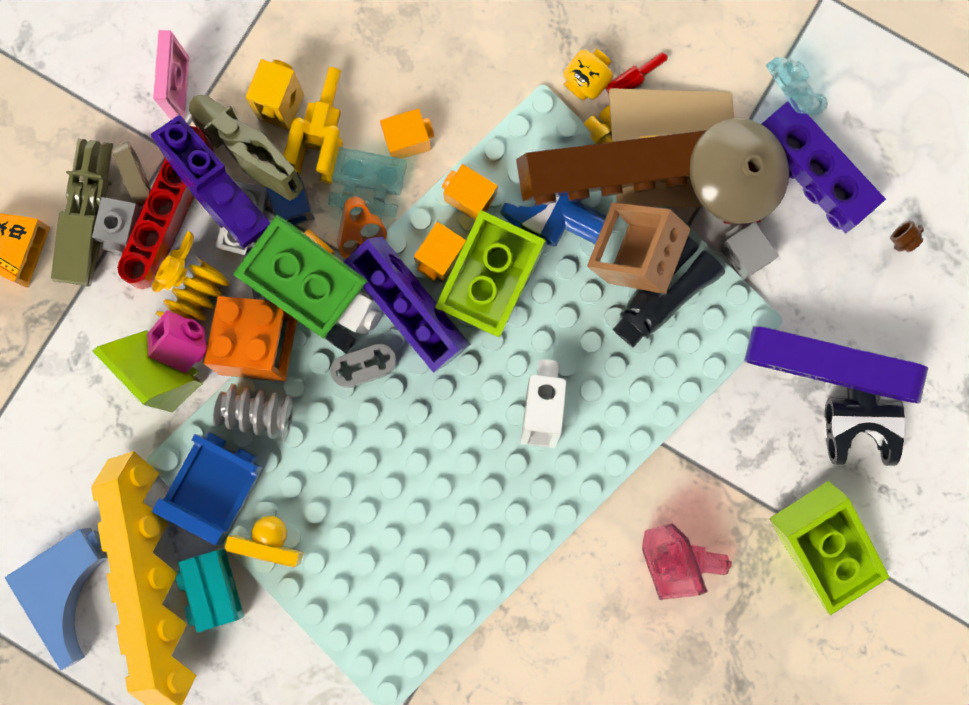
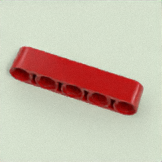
(151, 221)

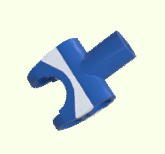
(553, 219)

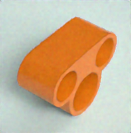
(351, 226)

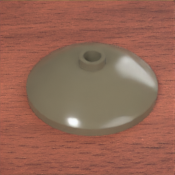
(722, 173)

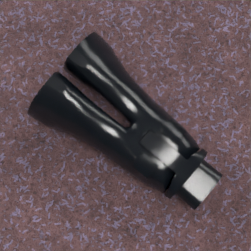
(651, 310)

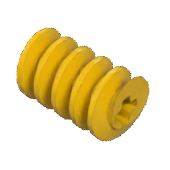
(196, 292)

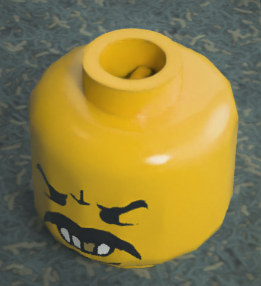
(588, 74)

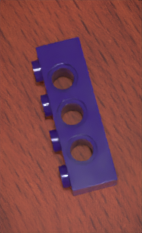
(837, 169)
(407, 303)

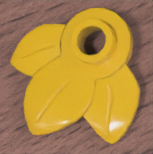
(172, 269)

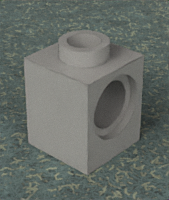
(747, 250)

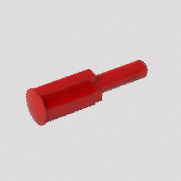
(635, 76)

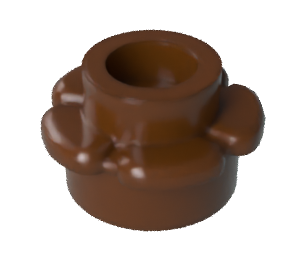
(907, 237)

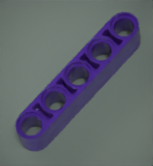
(836, 364)

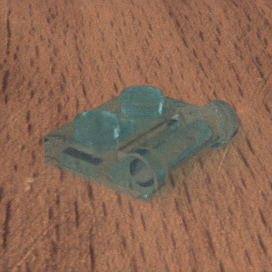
(793, 82)

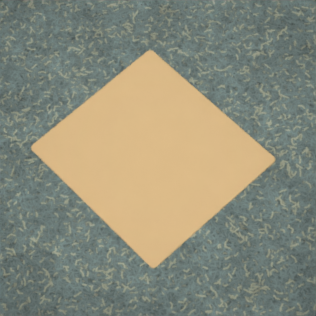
(664, 113)

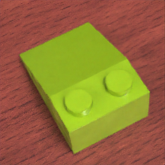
(490, 273)
(144, 377)
(830, 546)

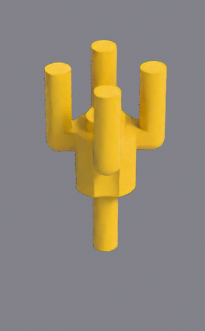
(317, 131)

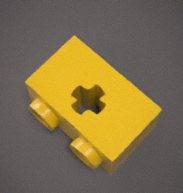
(275, 93)

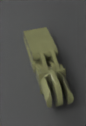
(242, 142)
(74, 247)

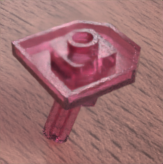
(678, 565)

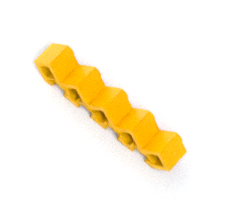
(140, 582)

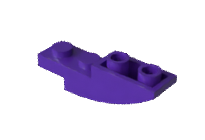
(209, 182)

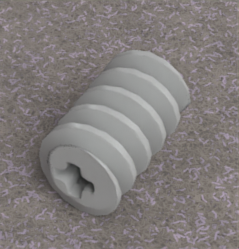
(253, 413)

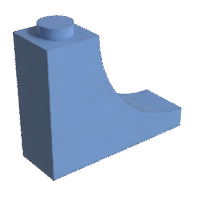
(50, 591)

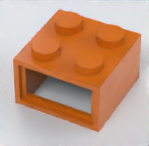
(247, 339)

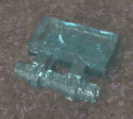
(369, 172)

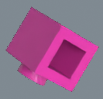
(176, 341)

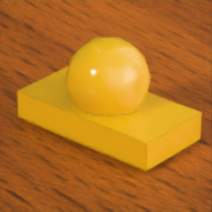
(266, 543)

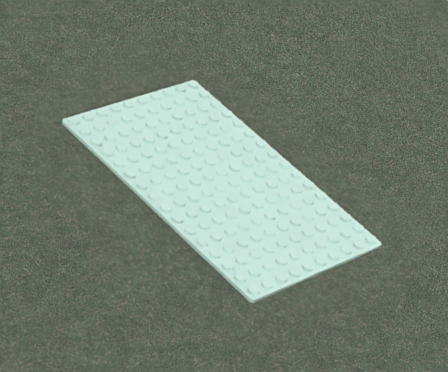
(417, 483)

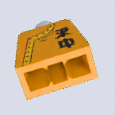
(20, 247)

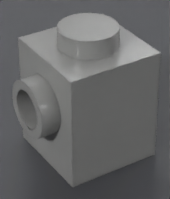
(115, 223)

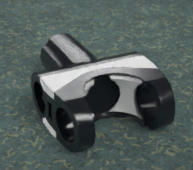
(868, 414)

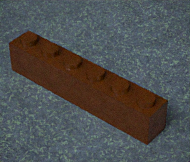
(606, 167)

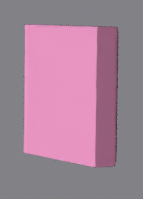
(171, 75)

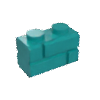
(209, 590)

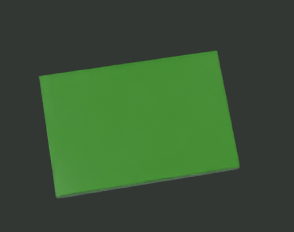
(300, 276)

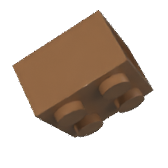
(647, 250)

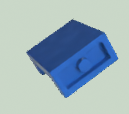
(210, 489)

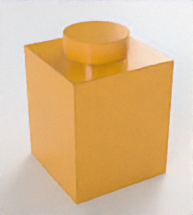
(407, 134)
(469, 191)
(438, 252)

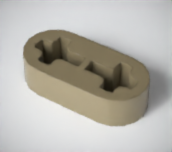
(132, 172)

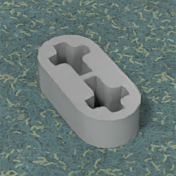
(361, 357)

